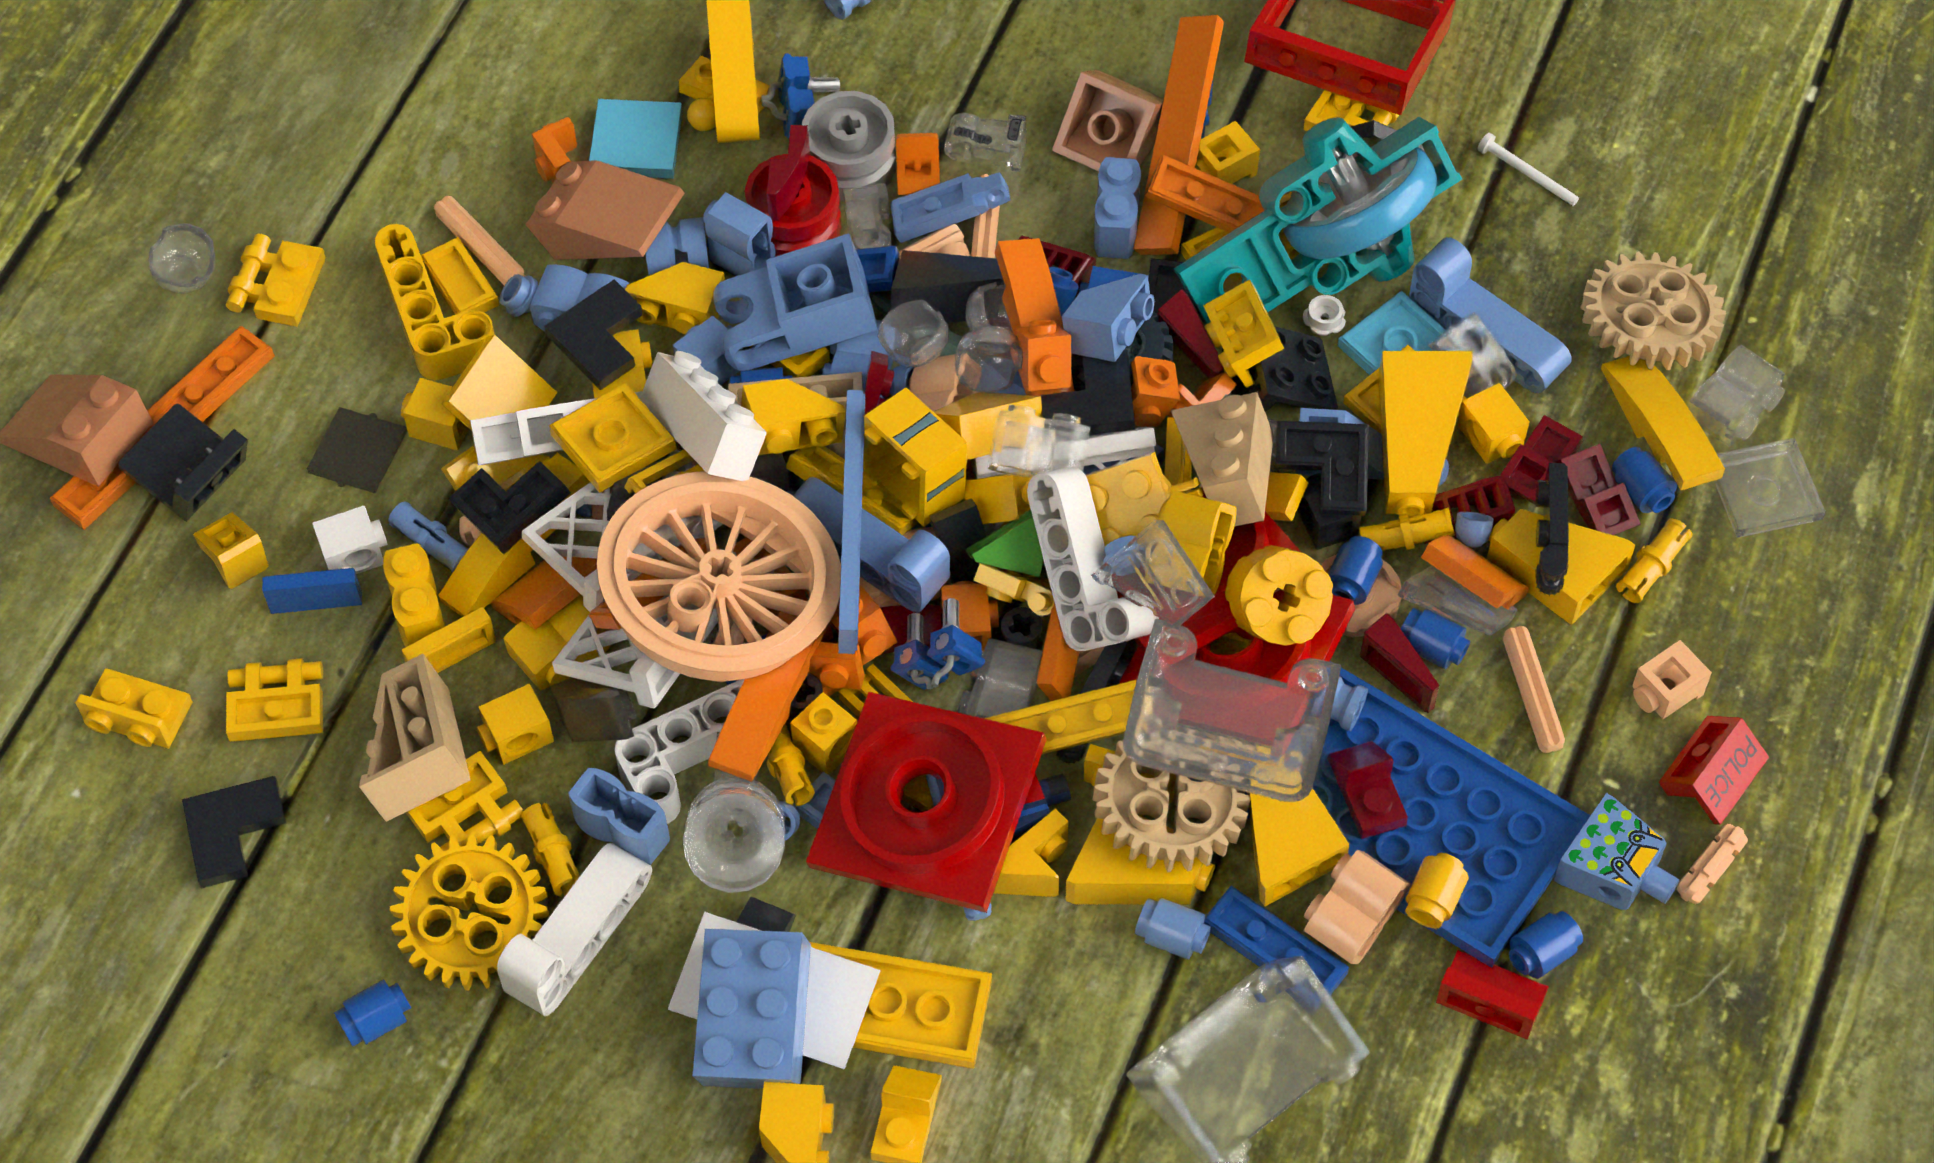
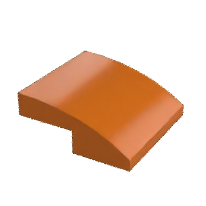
(1474, 572)
(540, 593)

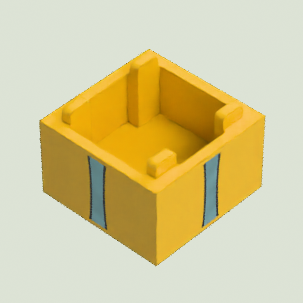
(914, 456)

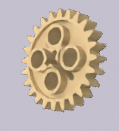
(1653, 310)
(1126, 794)

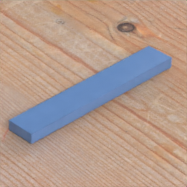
(851, 522)

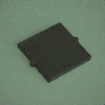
(357, 450)

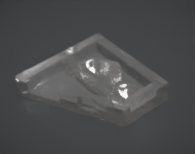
(1156, 575)
(1452, 600)

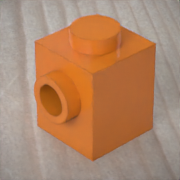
(976, 612)

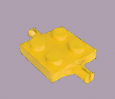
(1131, 495)

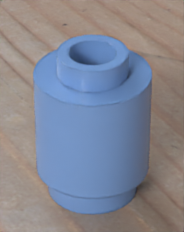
(1172, 927)

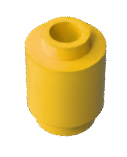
(1436, 890)

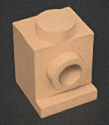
(1670, 680)

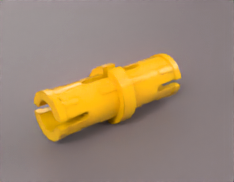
(1410, 530)
(1654, 560)
(787, 765)
(551, 847)

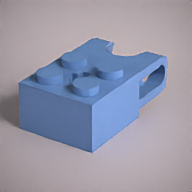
(795, 304)

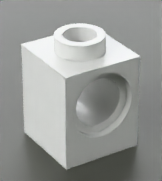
(351, 540)

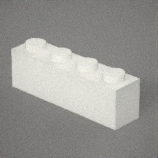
(703, 416)

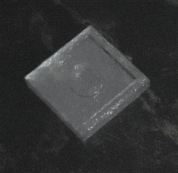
(1768, 488)

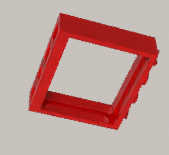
(1342, 70)

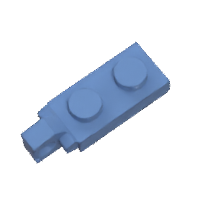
(947, 204)

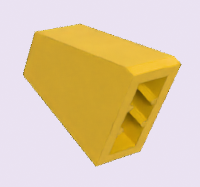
(976, 415)
(1593, 562)
(1292, 843)
(1109, 877)

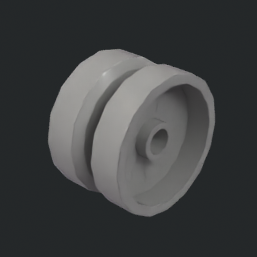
(853, 138)

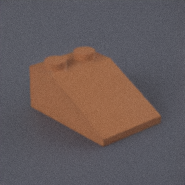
(601, 212)
(79, 425)

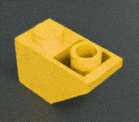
(677, 296)
(793, 416)
(794, 1122)

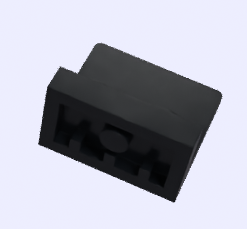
(1293, 375)
(183, 461)

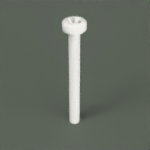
(1488, 144)

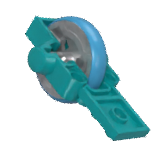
(1344, 210)

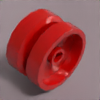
(811, 216)

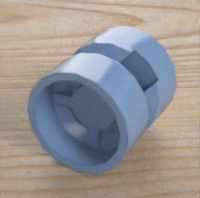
(678, 245)

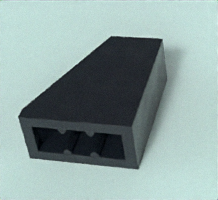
(942, 280)

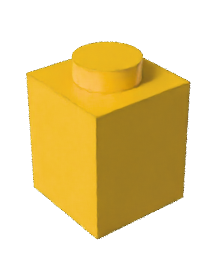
(429, 419)

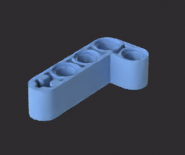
(1448, 294)
(898, 566)

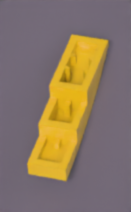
(1665, 422)
(487, 571)

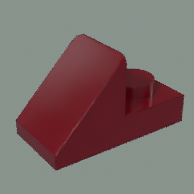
(1368, 789)

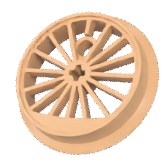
(719, 578)

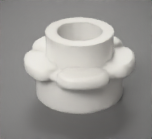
(1327, 307)

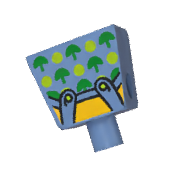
(1616, 858)

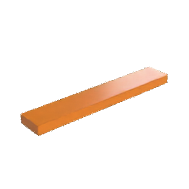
(1180, 125)
(198, 392)

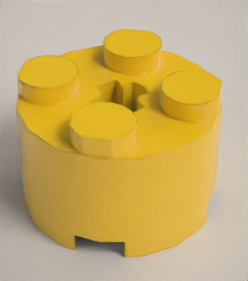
(1304, 602)

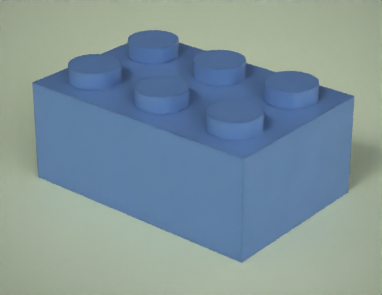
(751, 1008)

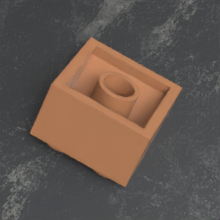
(1108, 121)

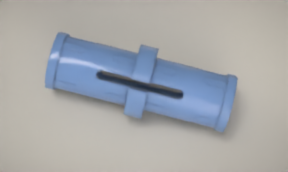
(430, 535)

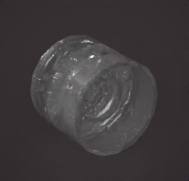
(718, 855)

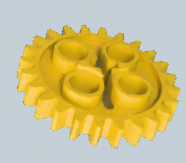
(484, 871)

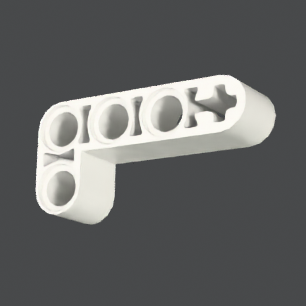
(1072, 552)
(668, 758)
(551, 963)

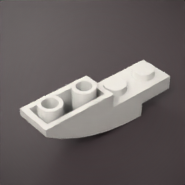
(520, 433)

